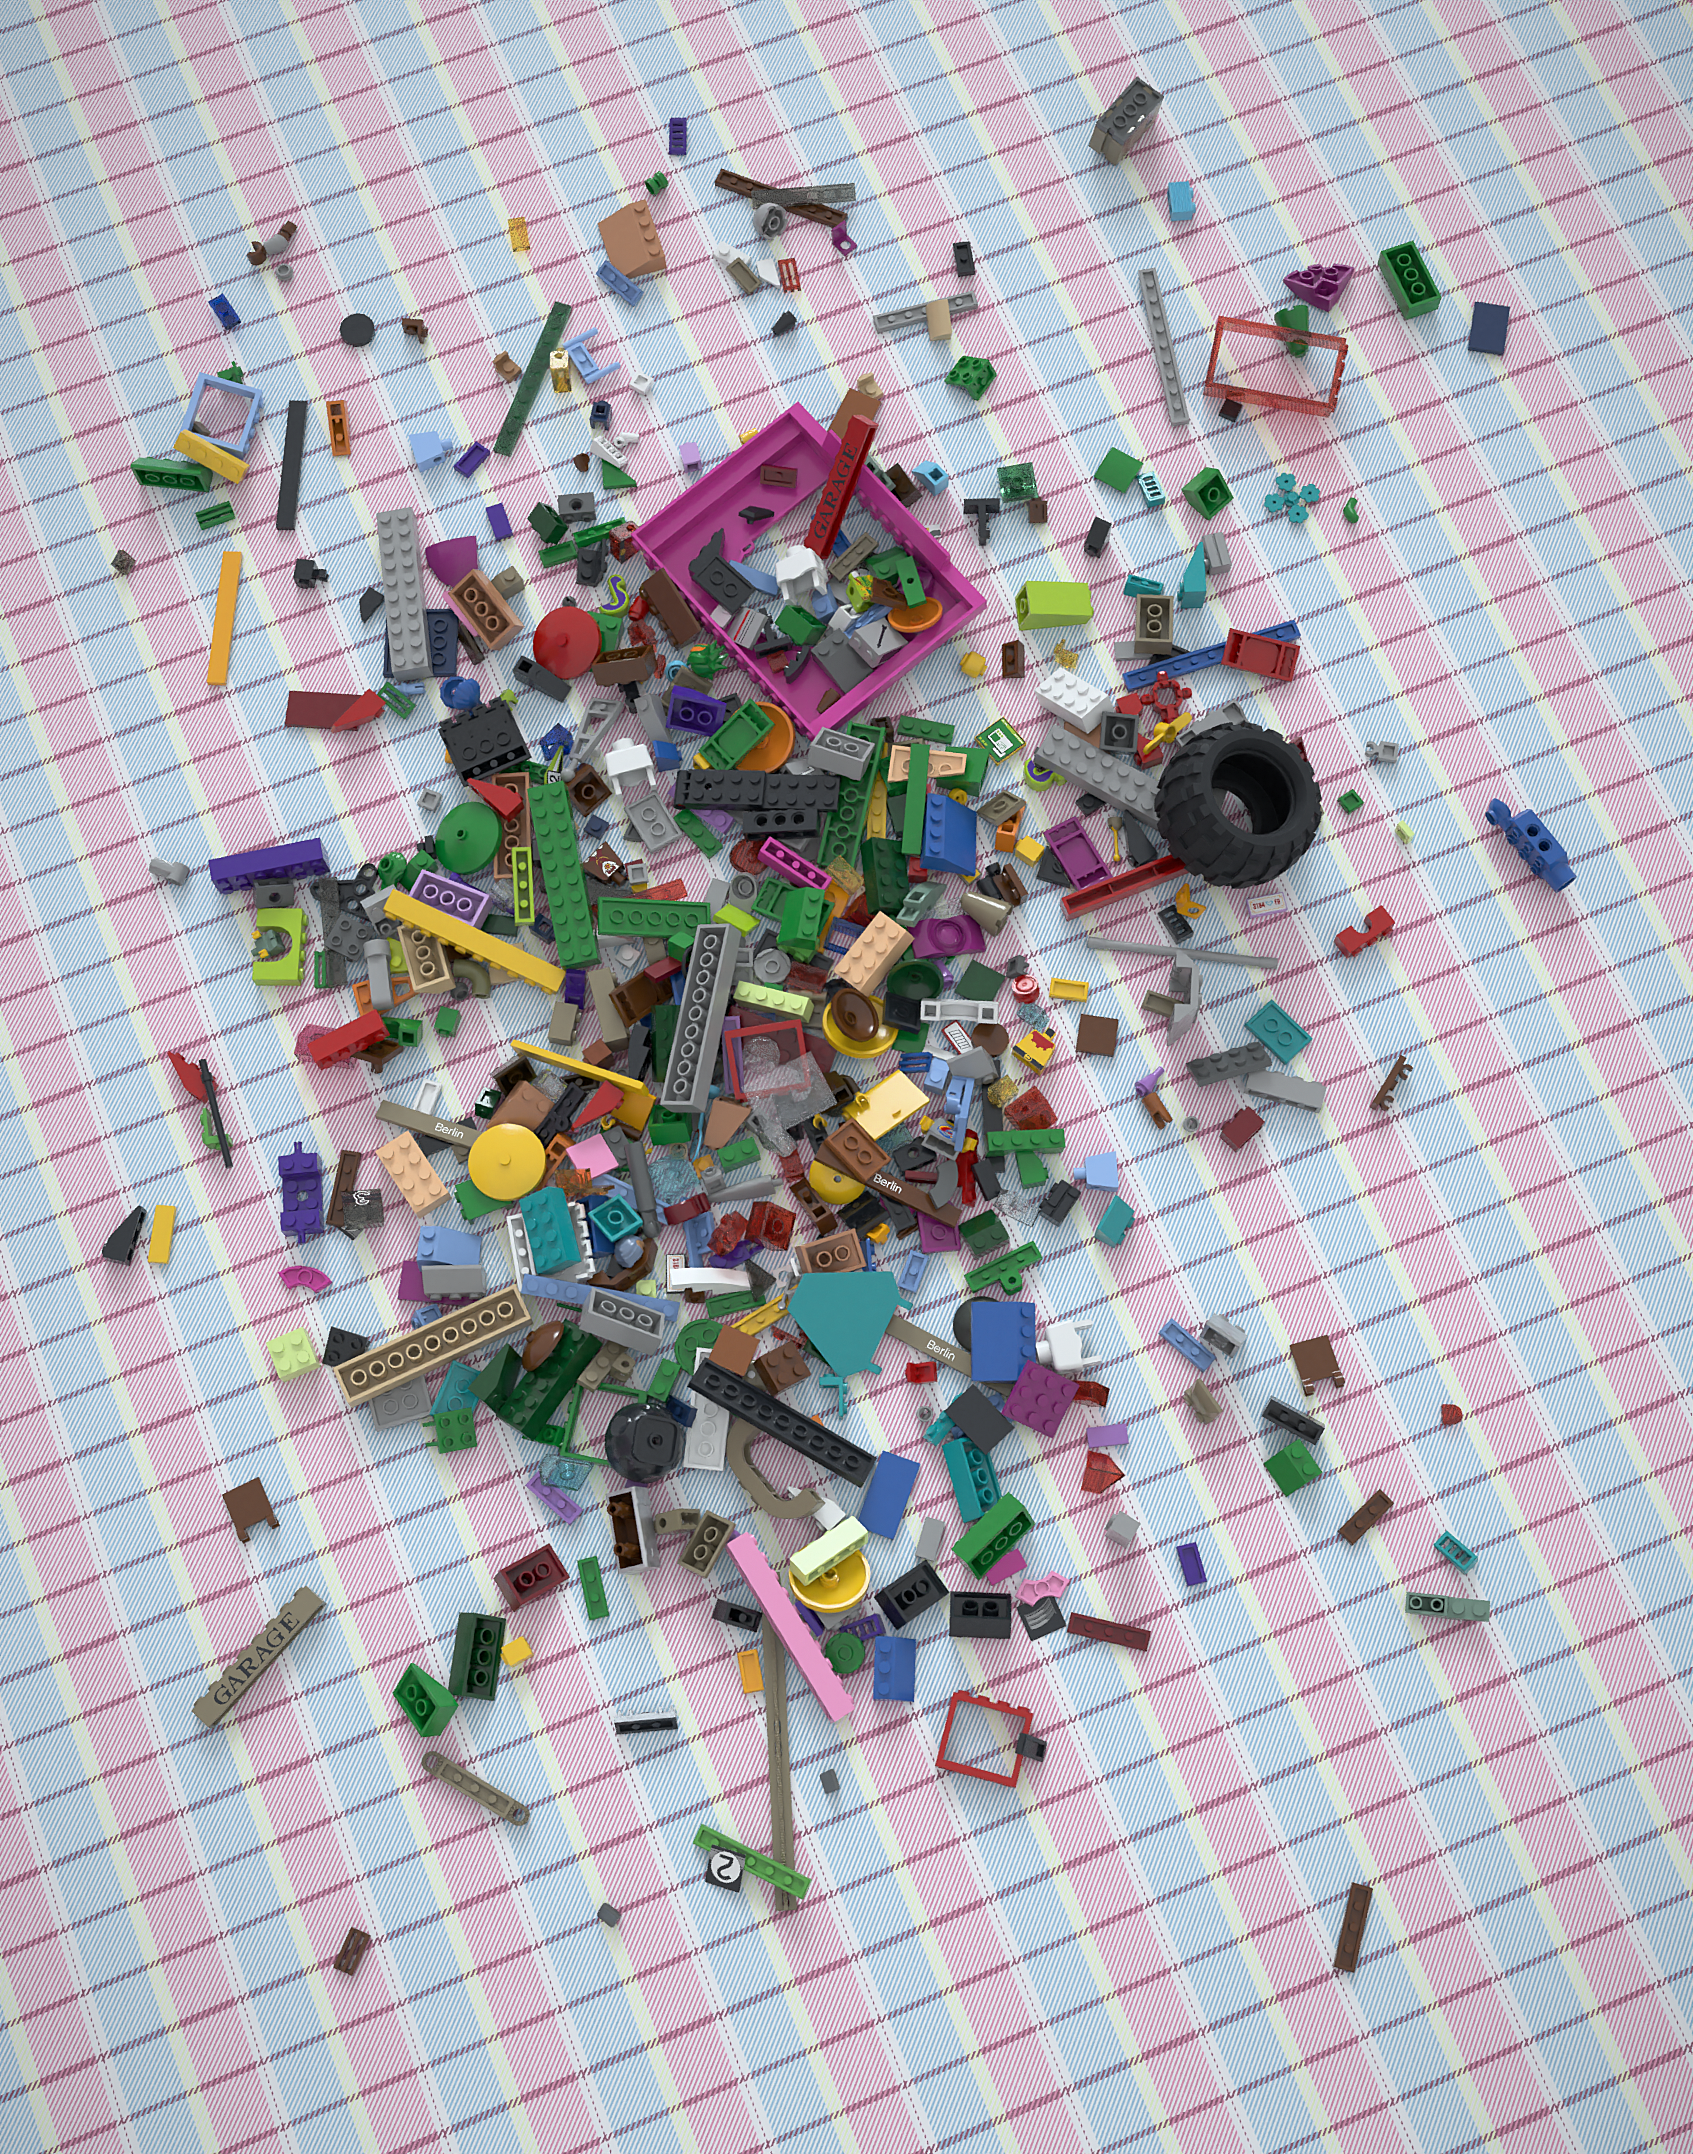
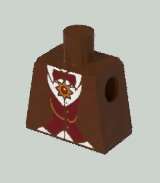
(605, 866)

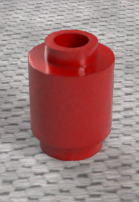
(638, 609)

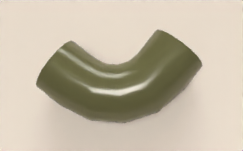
(476, 974)

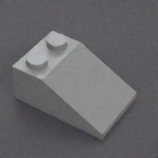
(1223, 1334)

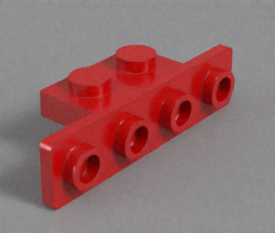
(965, 1175)

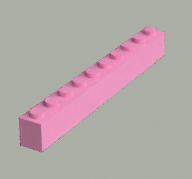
(789, 1627)

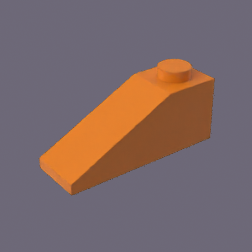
(339, 427)
(1008, 832)
(555, 1156)

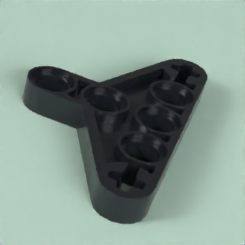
(348, 892)

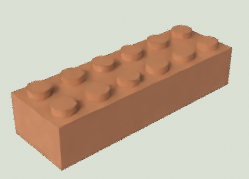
(519, 830)

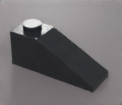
(1138, 846)
(123, 1240)

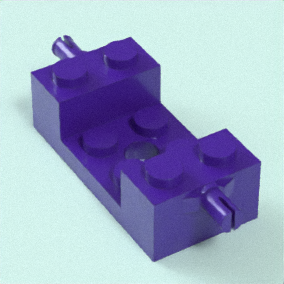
(300, 1174)

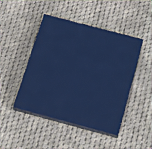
(443, 637)

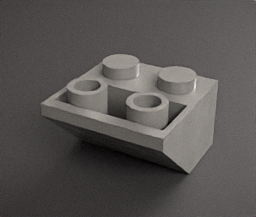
(374, 909)

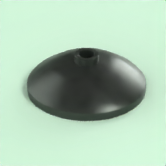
(962, 1321)

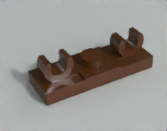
(1390, 1084)

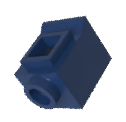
(596, 416)
(546, 937)

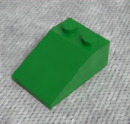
(611, 631)
(425, 1701)

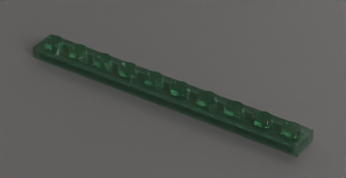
(532, 379)

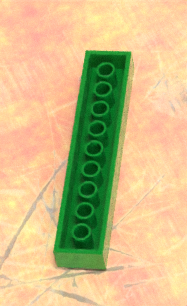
(564, 876)

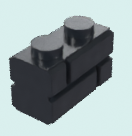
(1059, 1203)

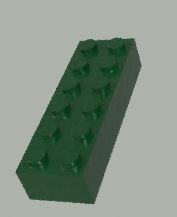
(548, 1384)

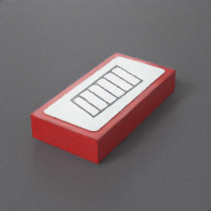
(957, 1037)

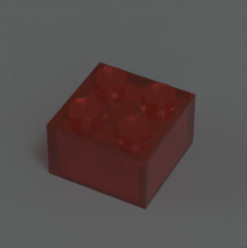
(770, 1226)

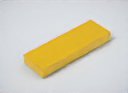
(162, 1234)

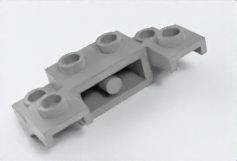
(1228, 713)

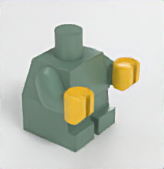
(267, 944)

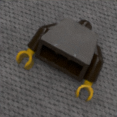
(843, 1089)

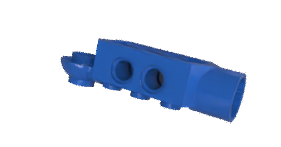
(1533, 844)

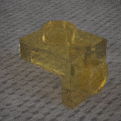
(1064, 657)

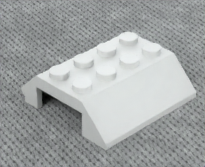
(523, 1255)

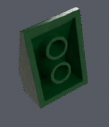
(497, 1379)

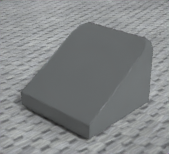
(829, 1781)
(609, 1914)

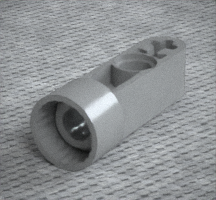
(377, 956)

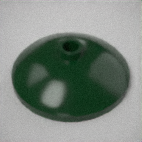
(915, 979)

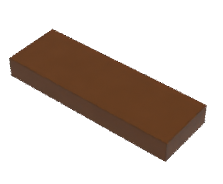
(1365, 1517)

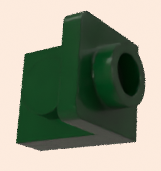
(487, 1103)

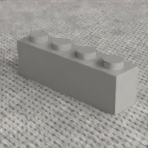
(1285, 1089)

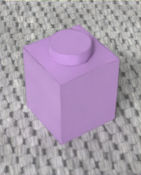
(690, 457)

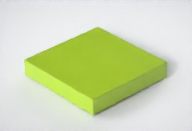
(739, 919)

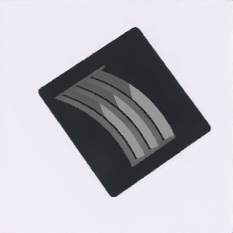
(1041, 1618)

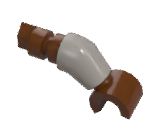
(275, 245)

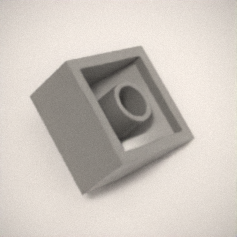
(974, 1064)

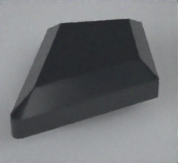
(755, 513)

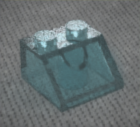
(673, 1176)

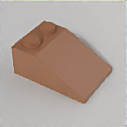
(522, 1107)
(831, 1254)

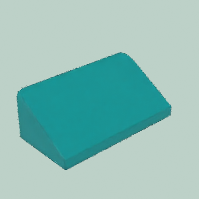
(1139, 585)

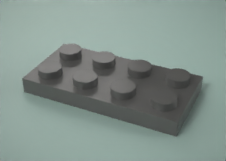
(1228, 1064)

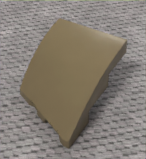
(687, 679)

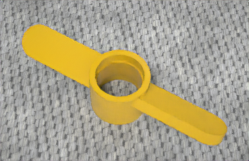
(1167, 732)

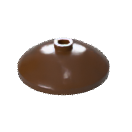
(854, 1015)
(541, 1344)

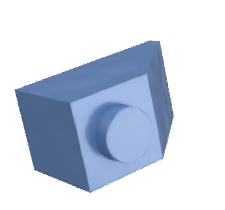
(824, 605)

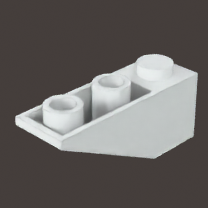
(827, 1516)

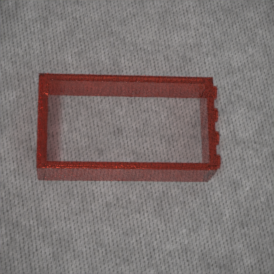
(1272, 399)

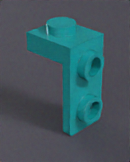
(831, 1381)

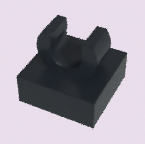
(428, 846)

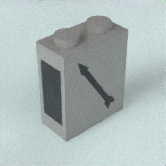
(877, 642)

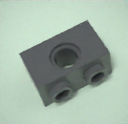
(569, 502)
(265, 887)

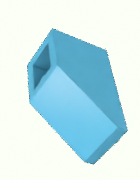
(931, 476)

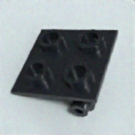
(343, 1346)

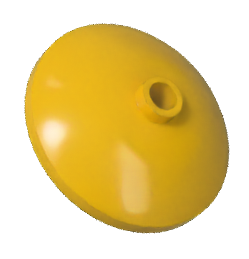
(833, 1191)

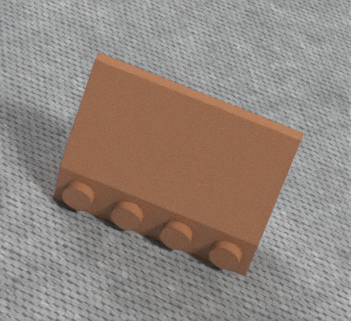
(633, 240)

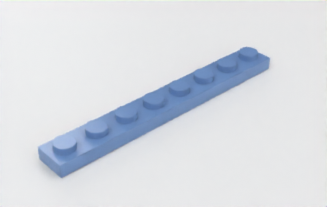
(577, 1293)

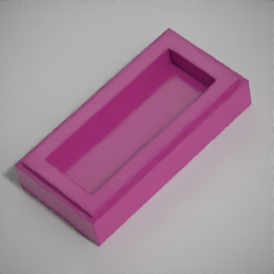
(1006, 1567)

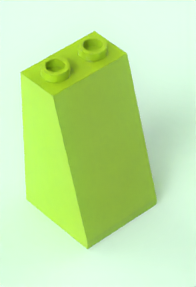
(1053, 604)

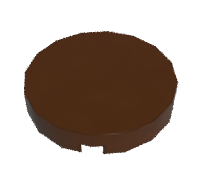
(991, 1037)

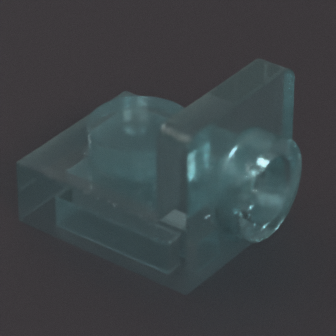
(1033, 1016)

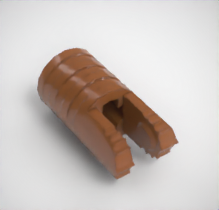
(1156, 1110)

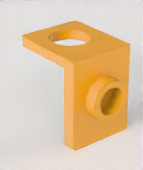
(1184, 904)

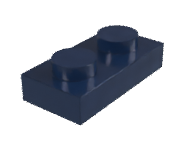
(682, 1411)

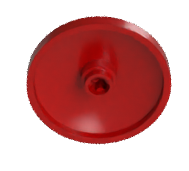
(567, 642)

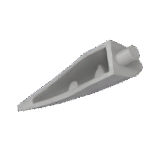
(747, 1189)

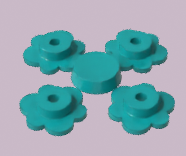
(1291, 498)

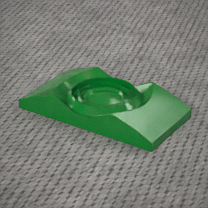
(737, 737)
(772, 899)

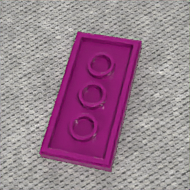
(412, 1288)

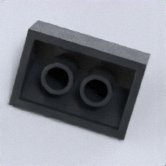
(980, 1615)

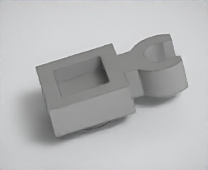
(1385, 751)

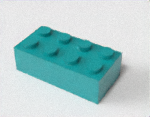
(550, 1230)

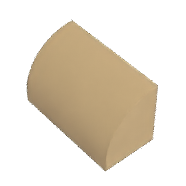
(938, 320)

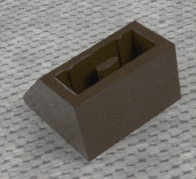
(905, 489)

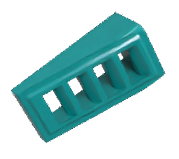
(1155, 500)
(1451, 1557)

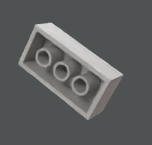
(622, 1321)

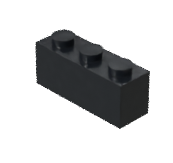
(1293, 1420)

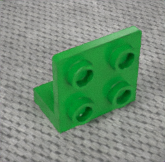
(972, 373)

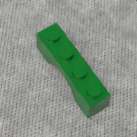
(1006, 1142)

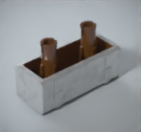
(632, 1530)

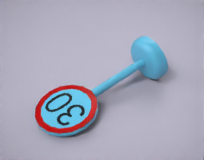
(696, 1141)

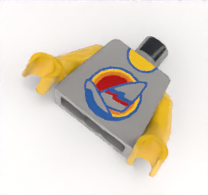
(939, 1137)

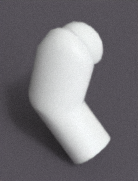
(624, 438)

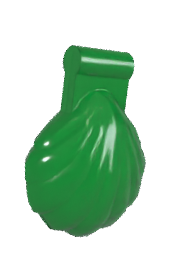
(391, 869)

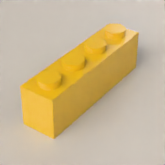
(211, 456)

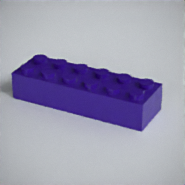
(286, 860)

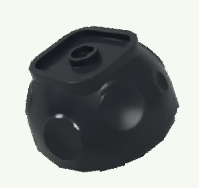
(631, 1446)

